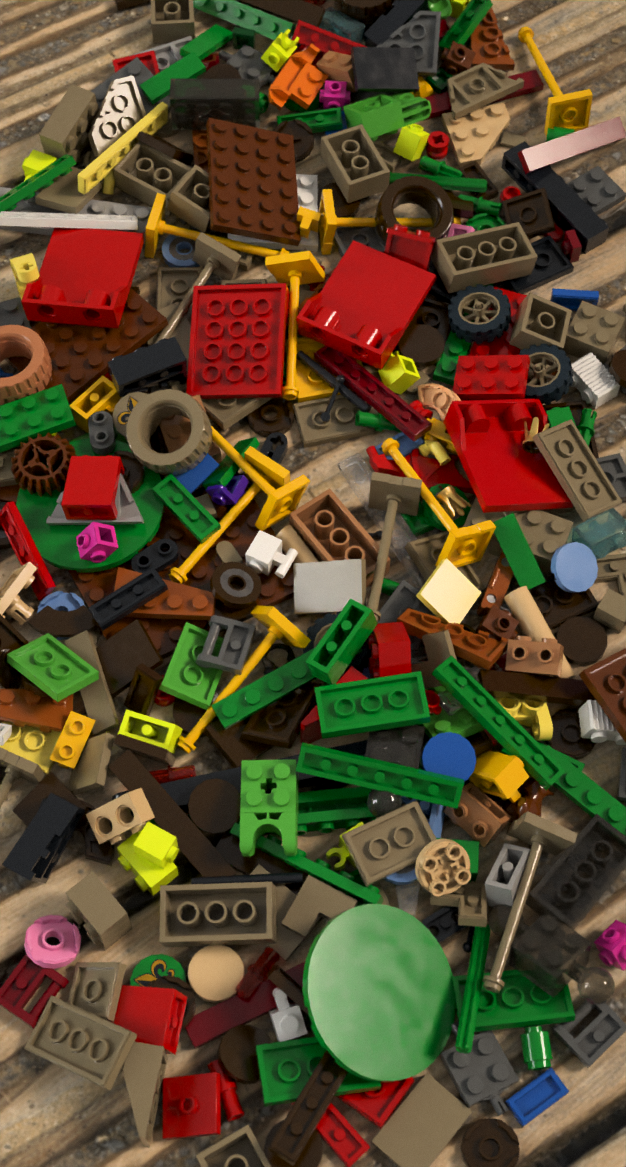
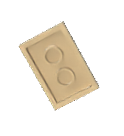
(10, 601)

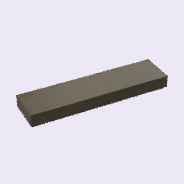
(97, 694)

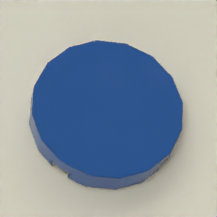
(449, 755)

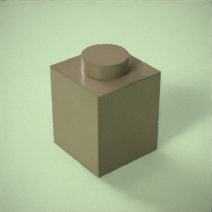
(612, 611)

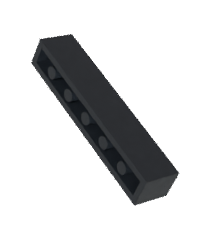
(566, 206)

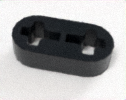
(280, 451)

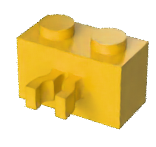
(98, 397)
(499, 775)

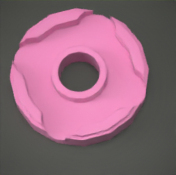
(48, 955)

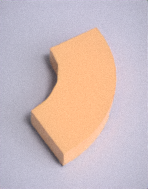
(436, 397)

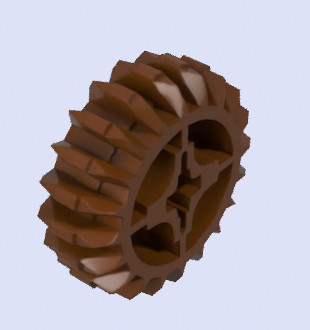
(32, 473)

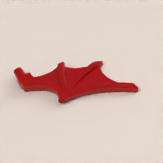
(426, 468)

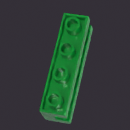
(332, 809)

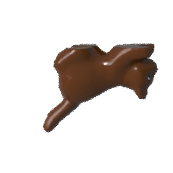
(530, 800)

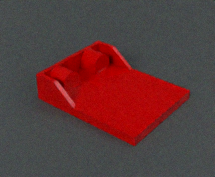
(84, 277)
(365, 304)
(238, 341)
(490, 447)

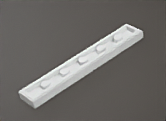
(67, 220)

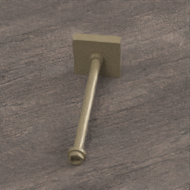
(215, 259)
(394, 496)
(17, 767)
(542, 836)

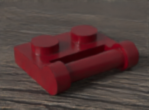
(22, 986)

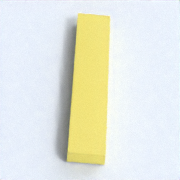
(117, 151)

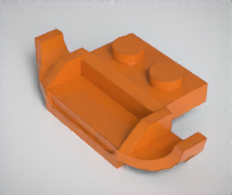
(297, 80)

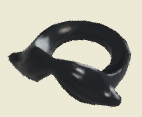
(269, 665)

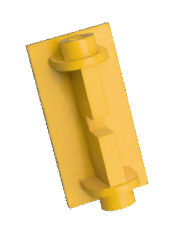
(438, 434)
(72, 740)

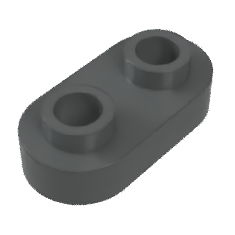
(102, 428)

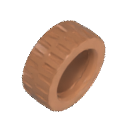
(23, 341)

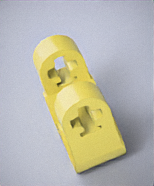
(24, 271)
(531, 714)

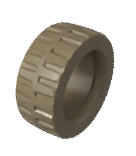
(152, 410)

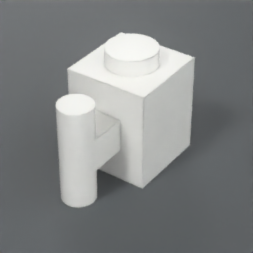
(266, 552)
(287, 1018)

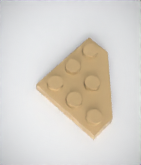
(475, 132)

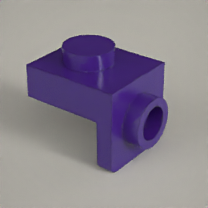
(230, 493)

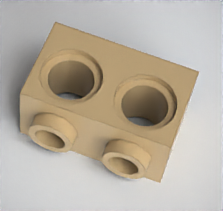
(119, 814)

